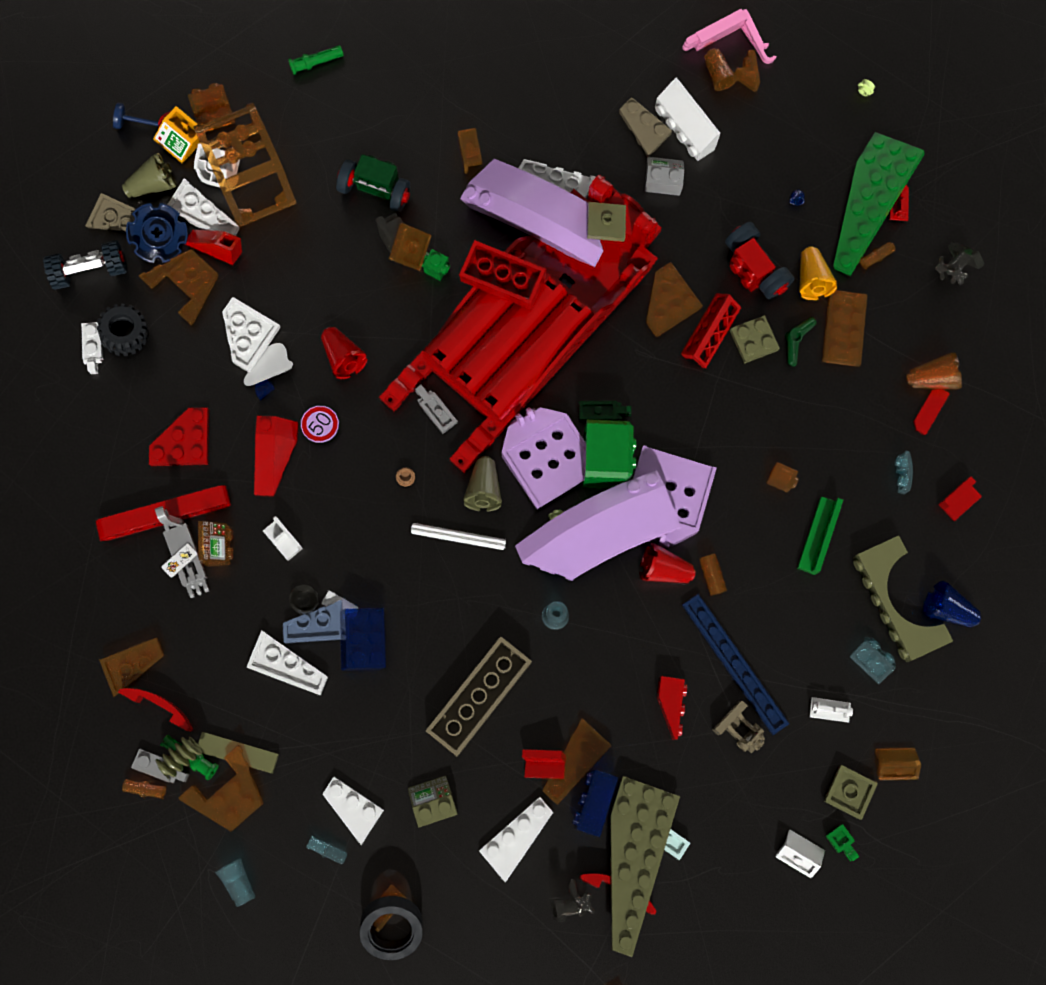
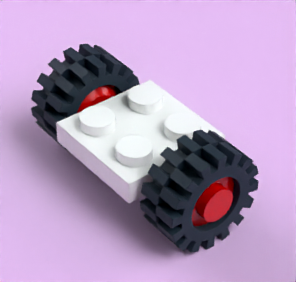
(59, 271)

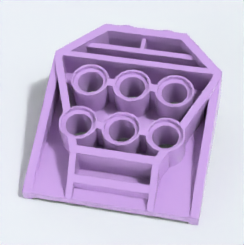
(537, 428)
(683, 475)

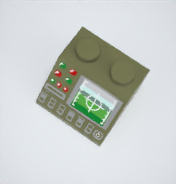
(432, 801)

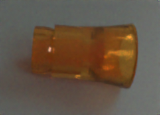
(719, 70)

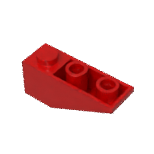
(216, 244)
(670, 696)

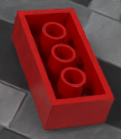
(502, 274)

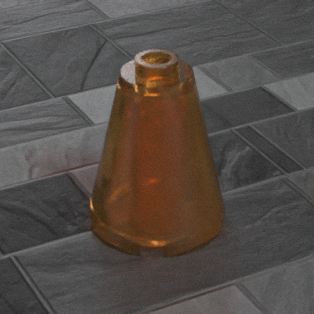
(937, 374)

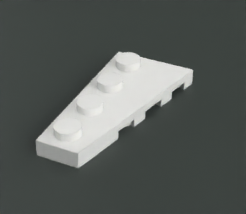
(558, 177)

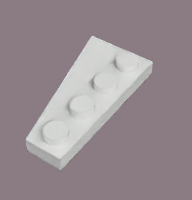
(199, 211)
(282, 664)
(514, 840)

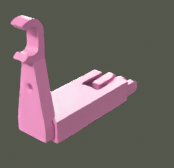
(725, 26)

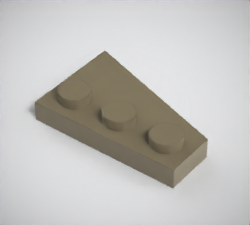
(646, 127)
(110, 214)

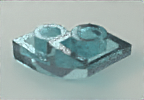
(904, 467)

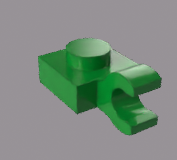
(842, 840)

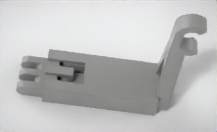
(178, 535)

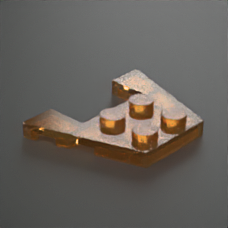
(190, 275)
(233, 801)

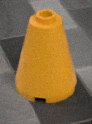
(815, 275)

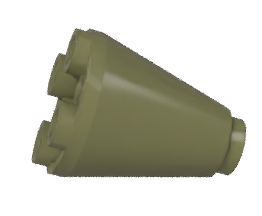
(150, 178)

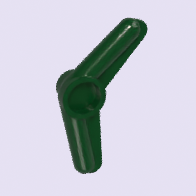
(794, 336)

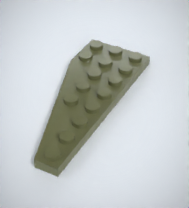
(638, 839)

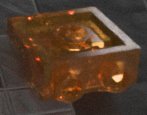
(210, 104)

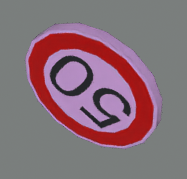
(319, 424)

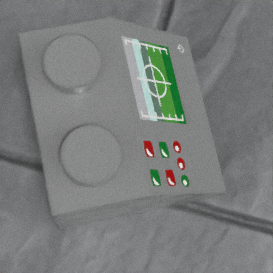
(664, 176)

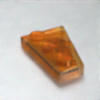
(130, 664)

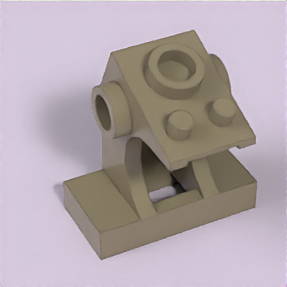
(752, 740)

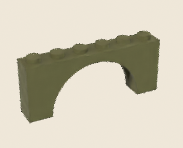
(911, 638)

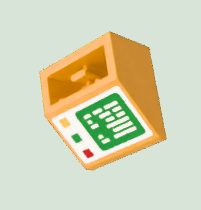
(177, 135)

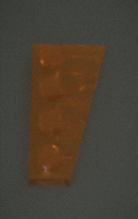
(581, 754)

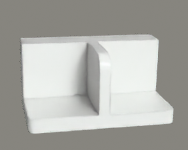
(282, 539)

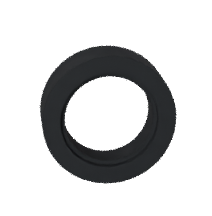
(397, 949)

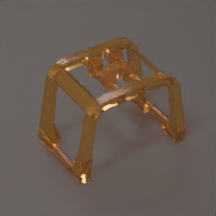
(239, 151)

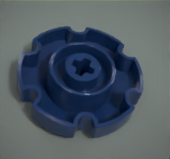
(146, 221)

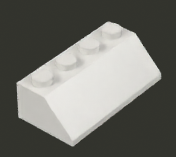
(687, 120)

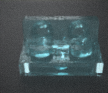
(874, 660)

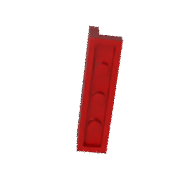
(710, 326)

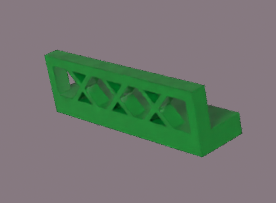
(819, 535)

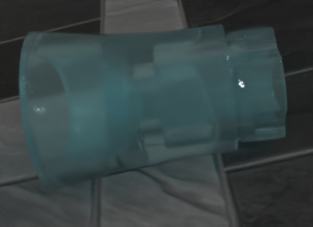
(552, 621)
(236, 882)

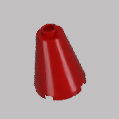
(342, 353)
(664, 566)

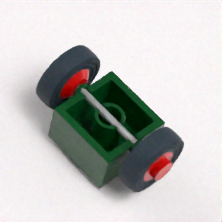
(376, 179)

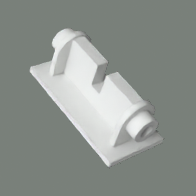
(830, 709)

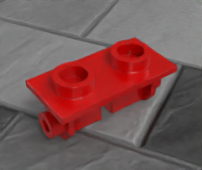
(901, 207)

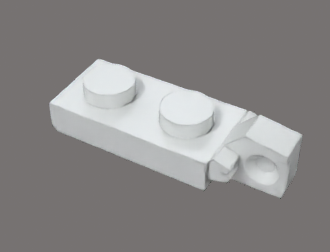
(91, 347)

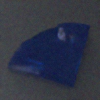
(263, 388)

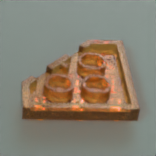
(670, 300)

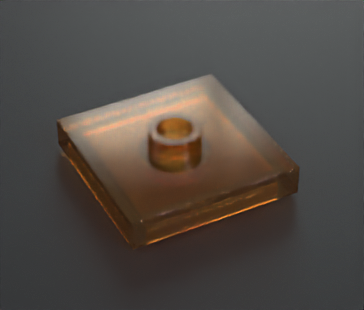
(410, 246)

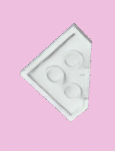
(247, 333)

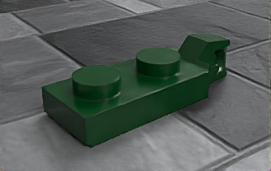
(602, 410)

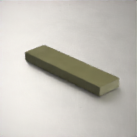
(255, 757)

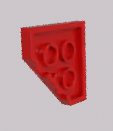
(183, 441)

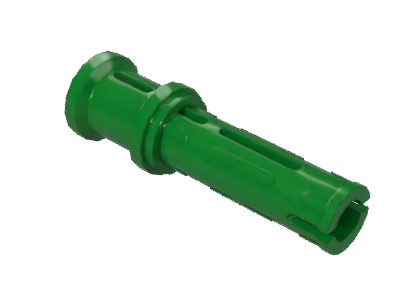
(308, 61)
(200, 763)

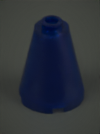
(950, 606)

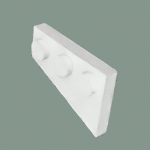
(353, 808)

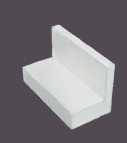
(801, 854)

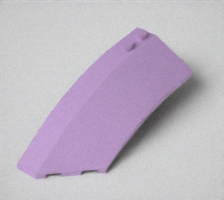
(534, 209)
(601, 527)

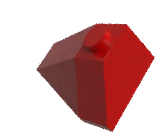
(273, 446)

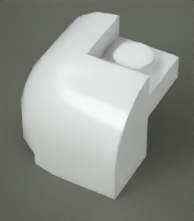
(204, 168)

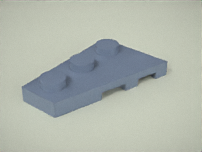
(315, 626)

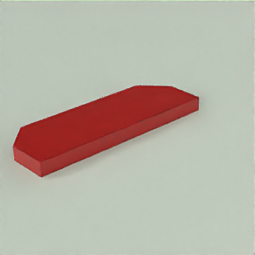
(930, 410)

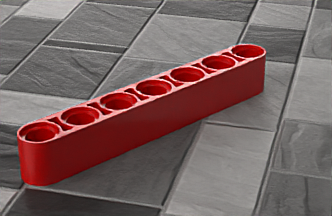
(146, 518)

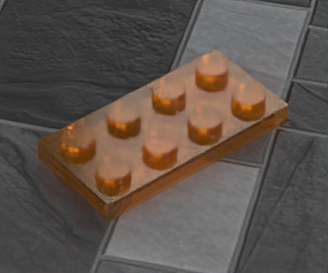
(845, 328)

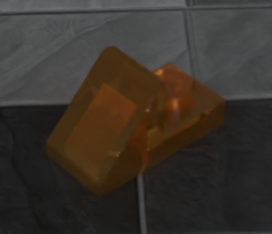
(749, 73)

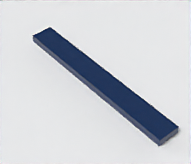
(735, 664)

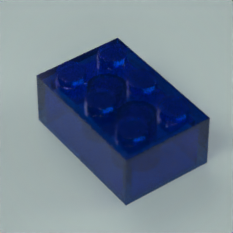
(362, 639)
(595, 802)

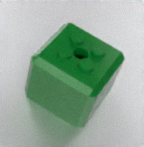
(608, 453)

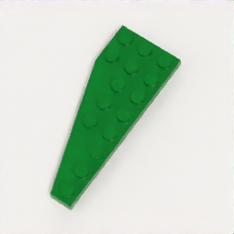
(875, 187)

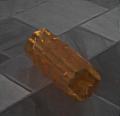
(713, 574)

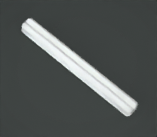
(458, 536)

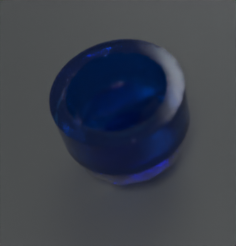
(797, 197)

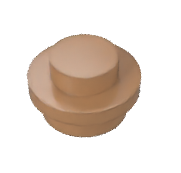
(405, 477)

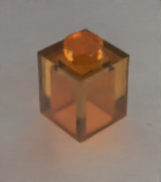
(783, 477)

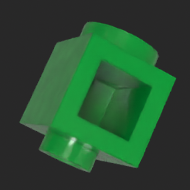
(435, 264)

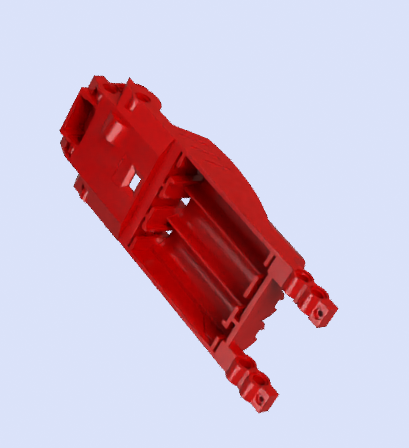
(518, 349)

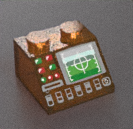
(214, 543)

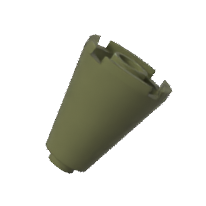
(483, 486)

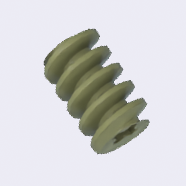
(179, 757)

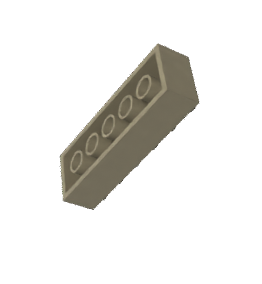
(478, 696)

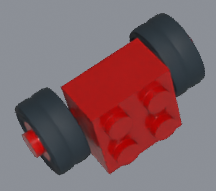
(754, 265)

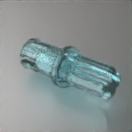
(326, 850)

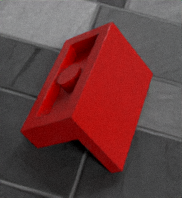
(960, 499)
(544, 764)

